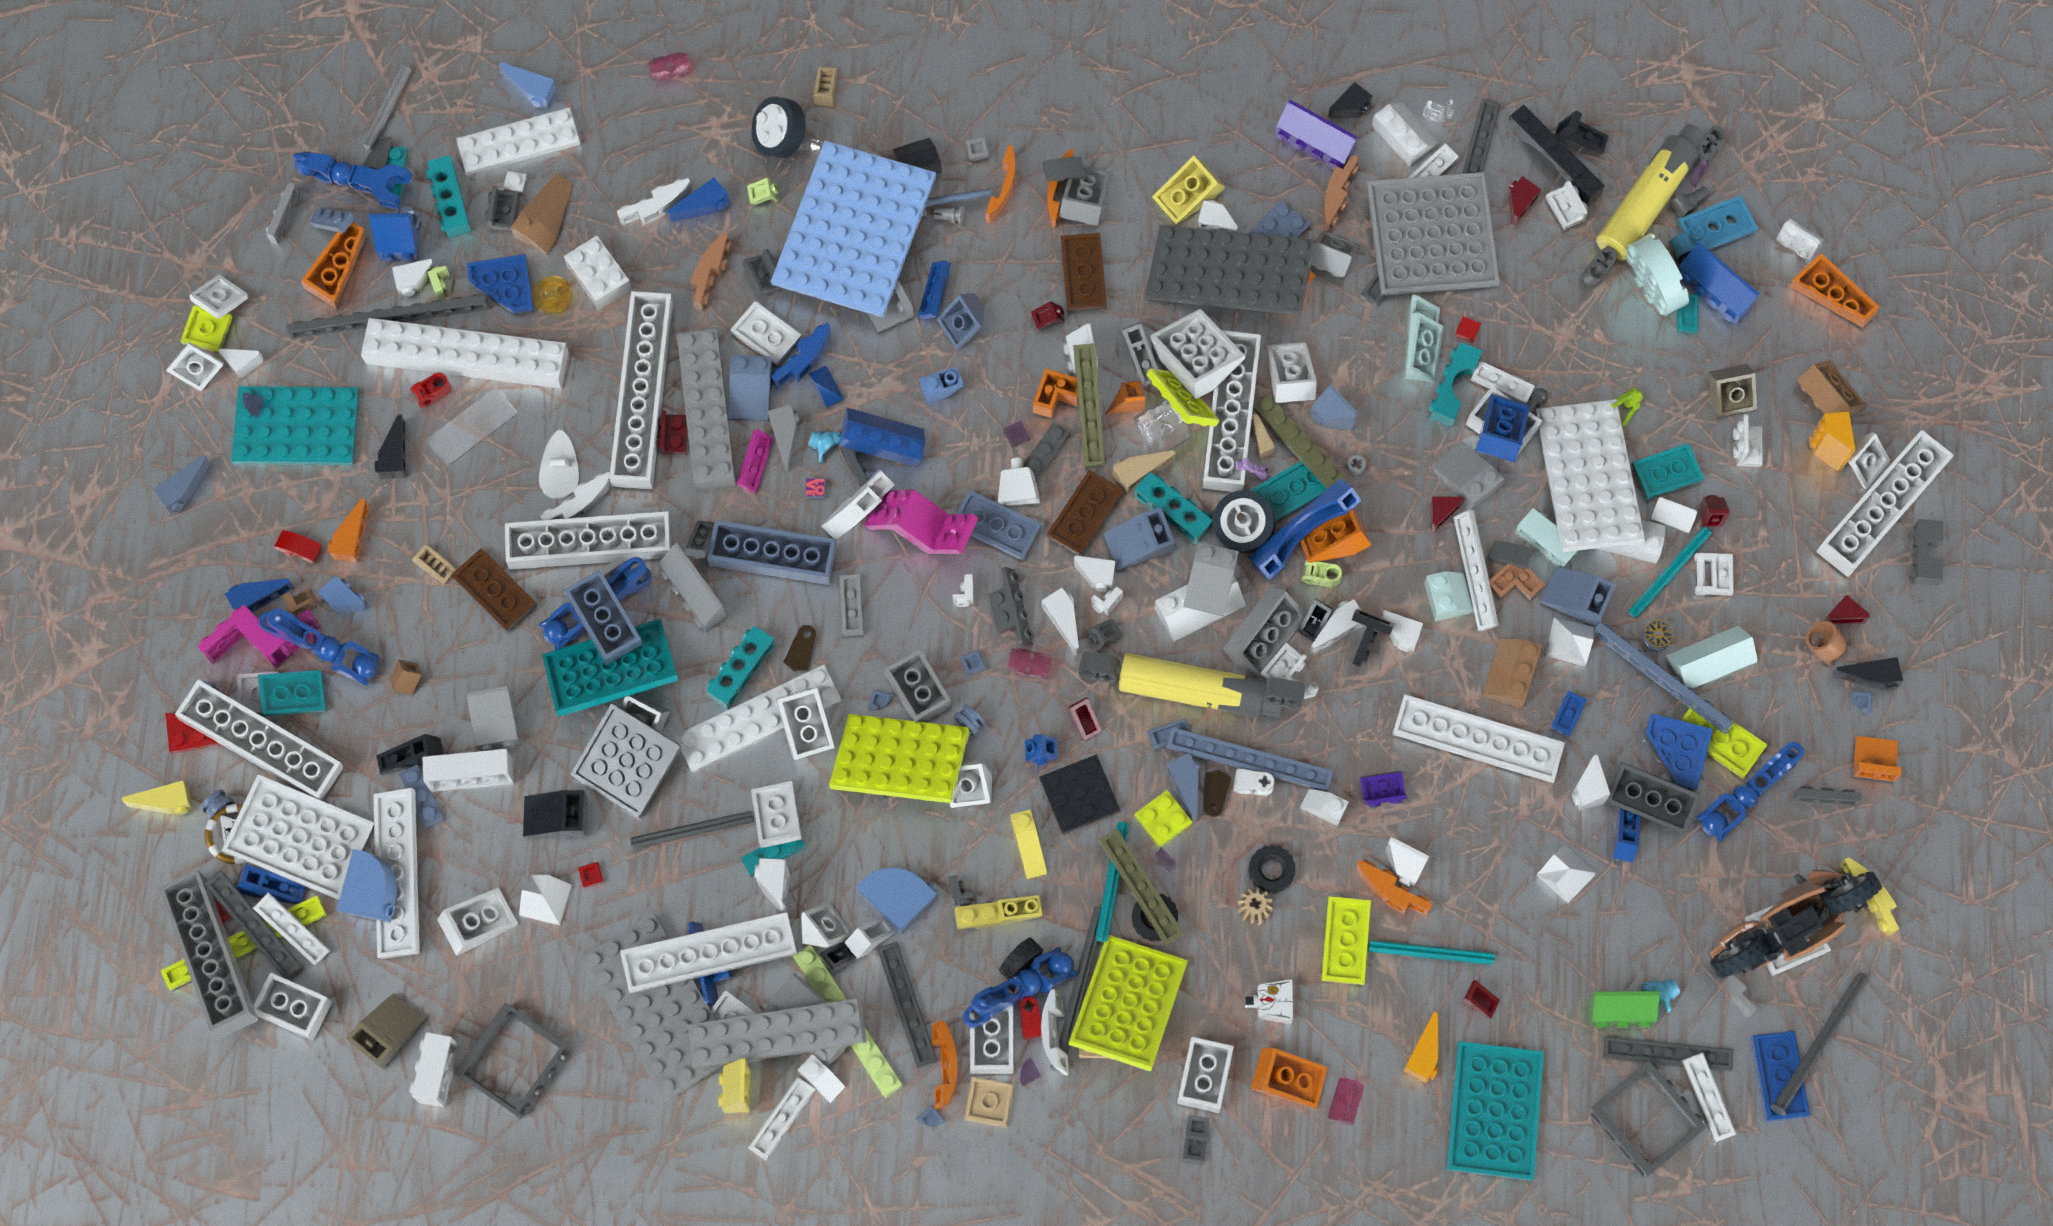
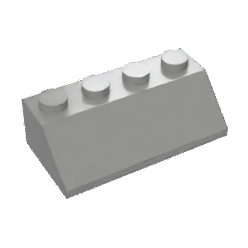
(692, 589)
(1265, 631)
(797, 994)

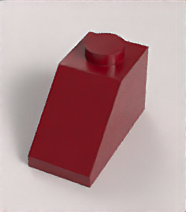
(1521, 198)
(1713, 511)

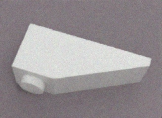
(1061, 612)
(1338, 626)

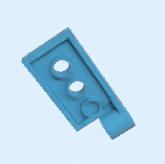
(1696, 229)

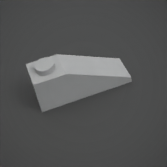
(1140, 351)
(785, 429)

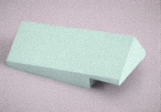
(1423, 340)
(1713, 657)

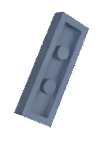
(331, 219)
(425, 803)

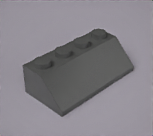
(1653, 797)

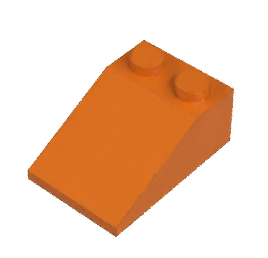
(1336, 538)
(1289, 1077)

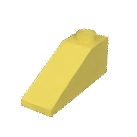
(167, 799)
(1028, 844)

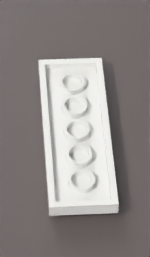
(518, 141)

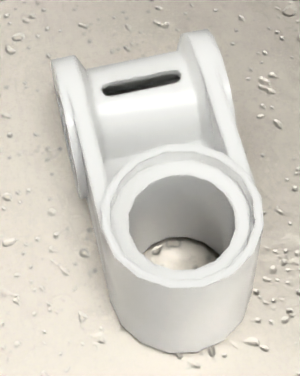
(1251, 782)

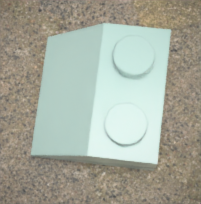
(1448, 595)

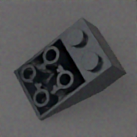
(555, 814)

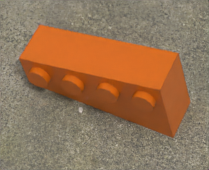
(334, 265)
(1835, 291)

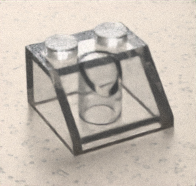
(1161, 427)

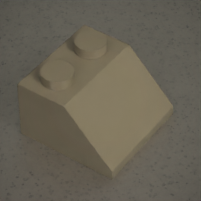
(1733, 390)

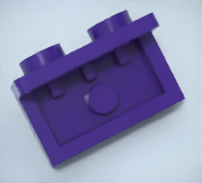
(1383, 788)

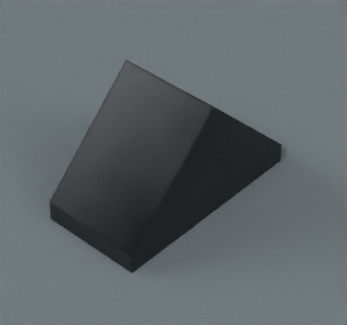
(1315, 619)
(837, 958)

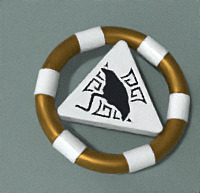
(226, 824)

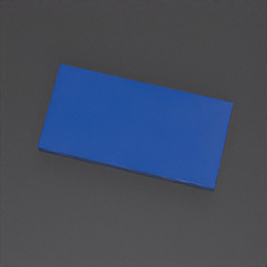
(1776, 1062)

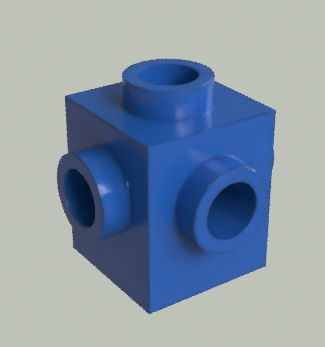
(1041, 749)

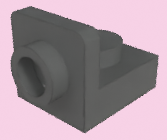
(1104, 634)
(958, 888)

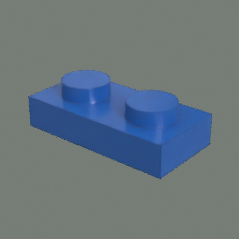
(1568, 713)

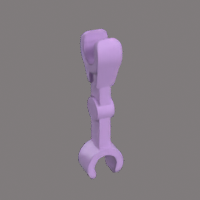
(1253, 468)

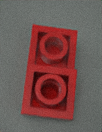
(299, 545)

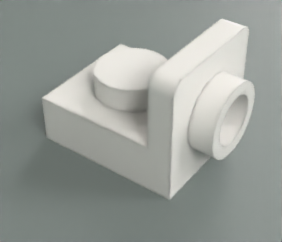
(967, 592)
(1110, 601)

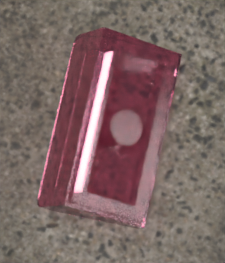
(1346, 1101)

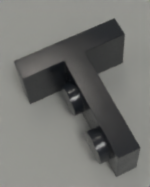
(1581, 133)
(1372, 623)

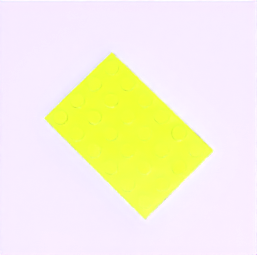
(899, 758)
(1128, 1002)

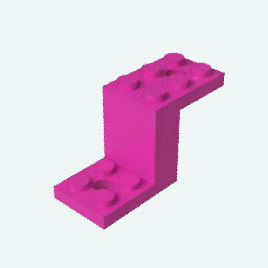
(922, 522)
(245, 624)

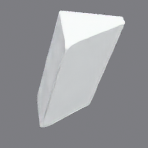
(1674, 515)

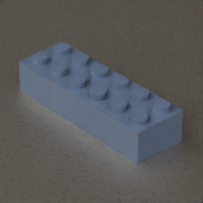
(772, 552)

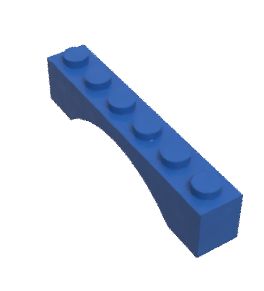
(1332, 503)

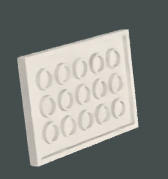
(297, 836)

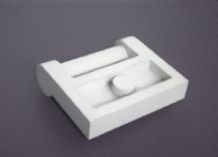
(1720, 574)

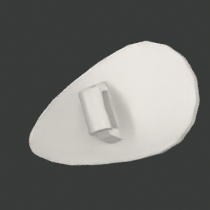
(559, 467)

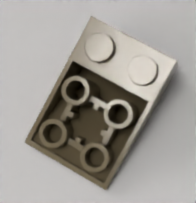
(385, 1030)

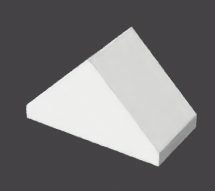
(241, 361)

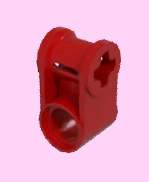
(429, 389)
(1032, 1020)

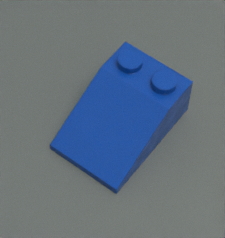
(395, 237)
(1503, 428)

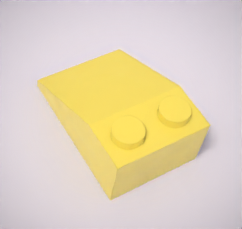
(1187, 189)
(736, 1087)

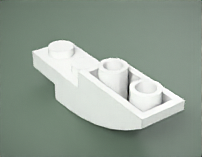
(652, 209)
(586, 498)
(858, 506)

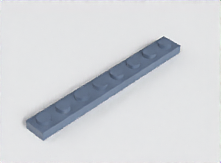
(1668, 682)
(1249, 759)

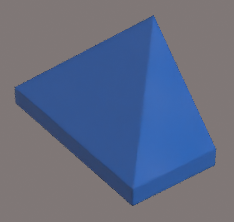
(826, 386)

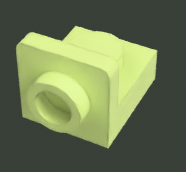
(763, 191)
(436, 277)

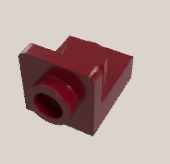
(1048, 315)

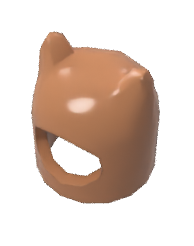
(1830, 644)

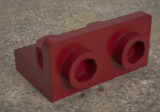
(673, 434)

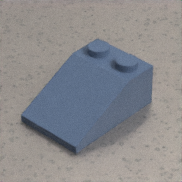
(750, 387)

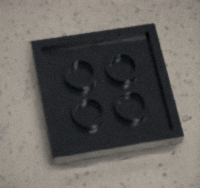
(1079, 794)

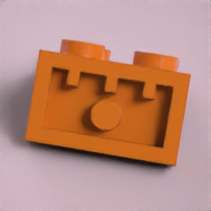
(1876, 759)

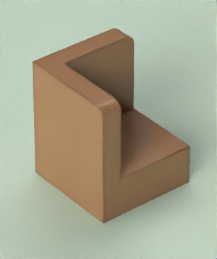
(300, 602)
(405, 676)

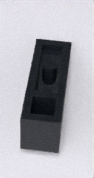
(392, 454)
(1874, 674)
(409, 754)

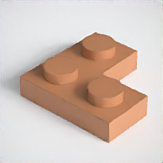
(1513, 576)

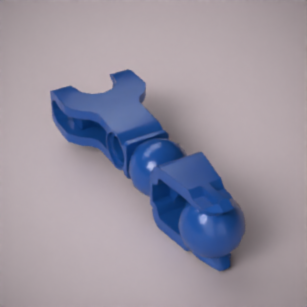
(361, 178)
(622, 583)
(326, 647)
(1746, 795)
(1025, 983)

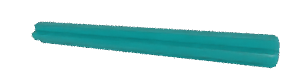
(1671, 570)
(1110, 893)
(1431, 952)

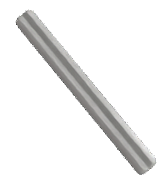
(387, 106)

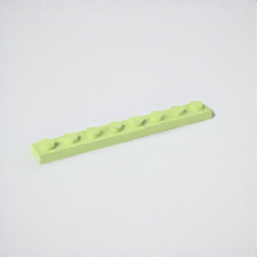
(867, 1053)

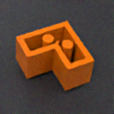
(1054, 388)

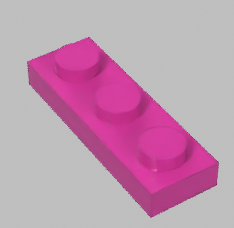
(754, 461)

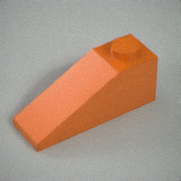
(348, 537)

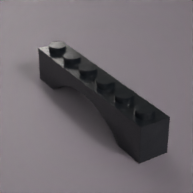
(1534, 132)

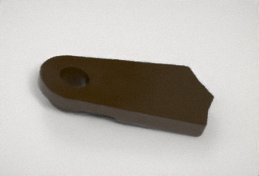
(801, 649)
(1215, 791)

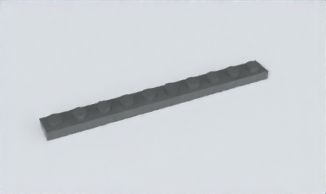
(411, 313)

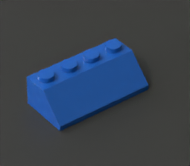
(1718, 284)
(882, 437)

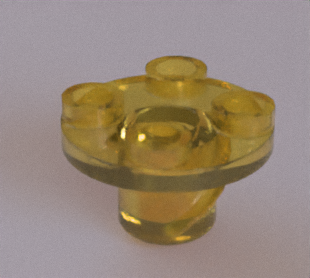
(552, 295)

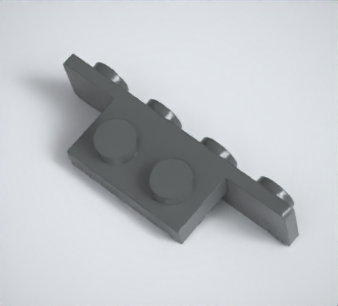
(1009, 608)

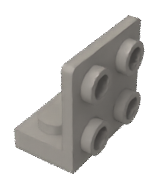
(898, 310)

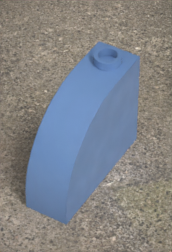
(368, 888)
(897, 895)

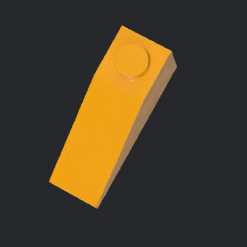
(1425, 1054)

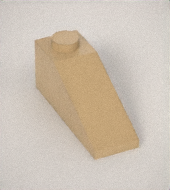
(1134, 469)

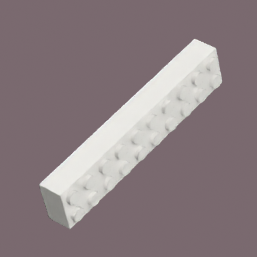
(465, 353)
(641, 390)

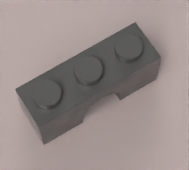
(1925, 568)

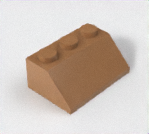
(1830, 390)
(1512, 671)

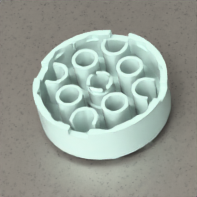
(1657, 274)

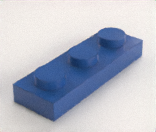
(934, 289)

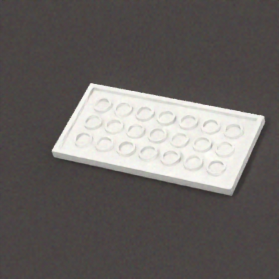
(1589, 476)

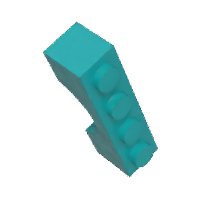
(1464, 363)

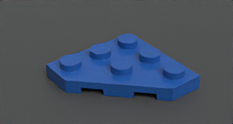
(504, 281)
(1680, 747)

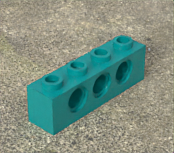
(444, 168)
(1193, 530)
(727, 694)

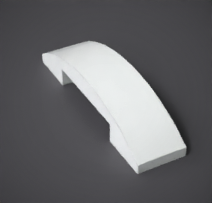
(1054, 1009)

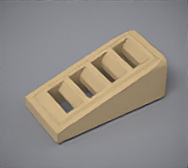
(826, 97)
(1263, 441)
(439, 559)

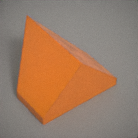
(1128, 399)

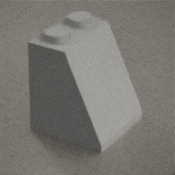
(493, 718)

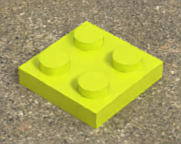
(205, 329)
(1163, 819)

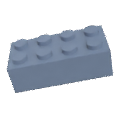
(603, 617)

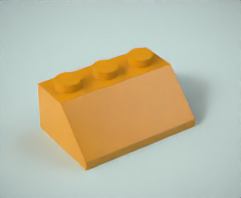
(1833, 439)

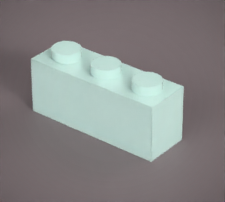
(1544, 537)

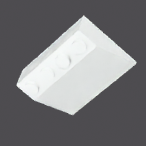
(1196, 352)

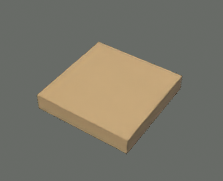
(989, 1102)

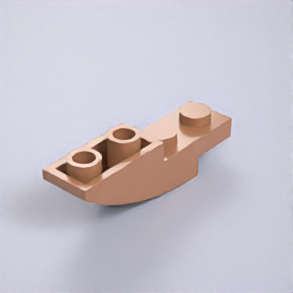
(1336, 192)
(708, 267)

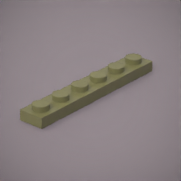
(1089, 404)
(1297, 441)
(1141, 887)

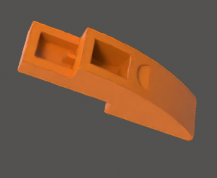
(1383, 885)

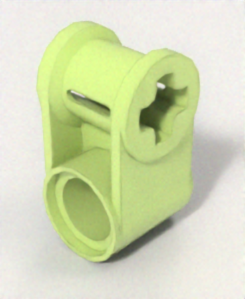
(1320, 573)

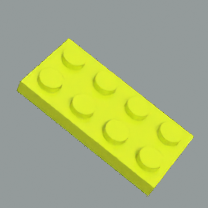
(1181, 400)
(1735, 750)
(1346, 940)

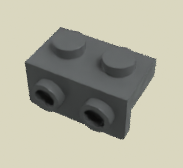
(501, 209)
(760, 272)

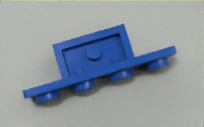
(709, 982)

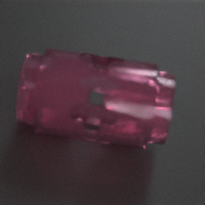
(680, 67)
(1038, 665)

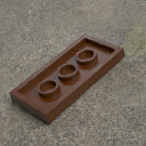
(1083, 272)
(1085, 513)
(494, 590)

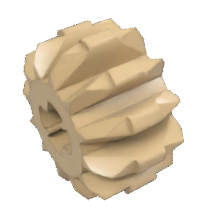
(1260, 900)

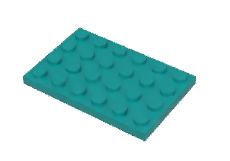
(297, 426)
(583, 680)
(1495, 1111)

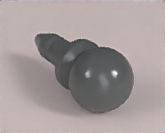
(1537, 398)

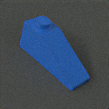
(703, 201)
(257, 594)
(1626, 836)
(259, 882)

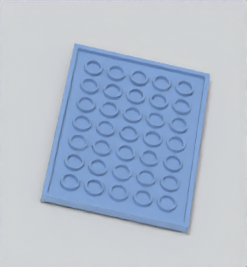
(853, 229)

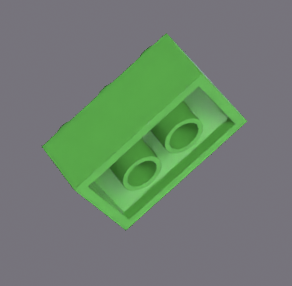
(1623, 1008)

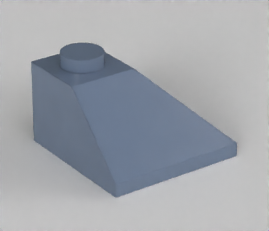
(962, 319)
(1333, 411)

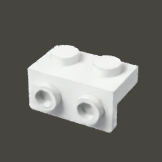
(1567, 205)
(1284, 664)

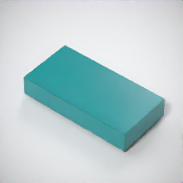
(1688, 316)

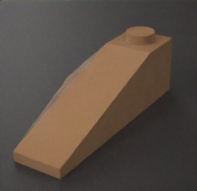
(542, 217)

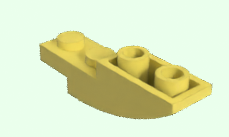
(1880, 904)
(998, 913)

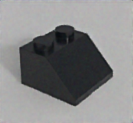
(919, 154)

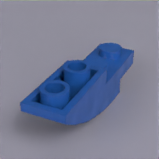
(809, 353)

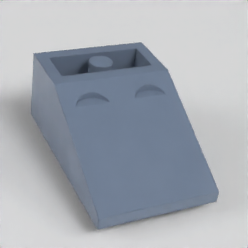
(1140, 539)
(1578, 594)

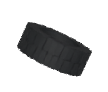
(1264, 883)
(1140, 924)
(1020, 958)

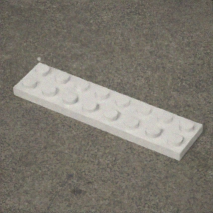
(749, 721)
(1478, 738)
(398, 847)
(708, 952)

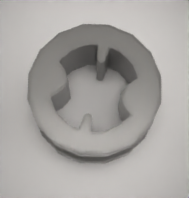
(1354, 470)

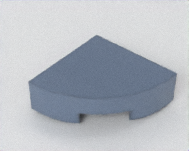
(879, 700)
(1862, 701)
(930, 1117)

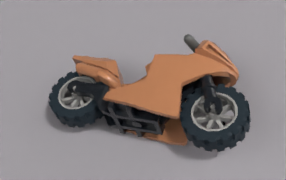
(1793, 920)

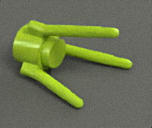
(1629, 399)

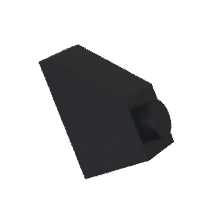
(1351, 103)

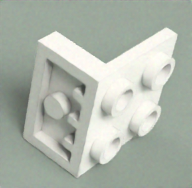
(1799, 239)
(1748, 444)

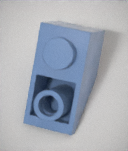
(940, 385)
(340, 597)

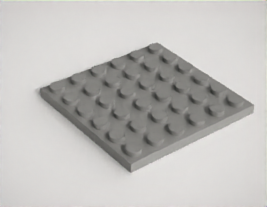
(1432, 233)

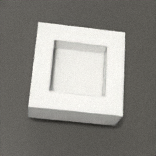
(515, 182)

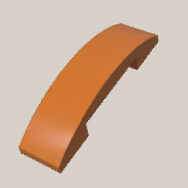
(995, 204)
(1053, 206)
(942, 1037)

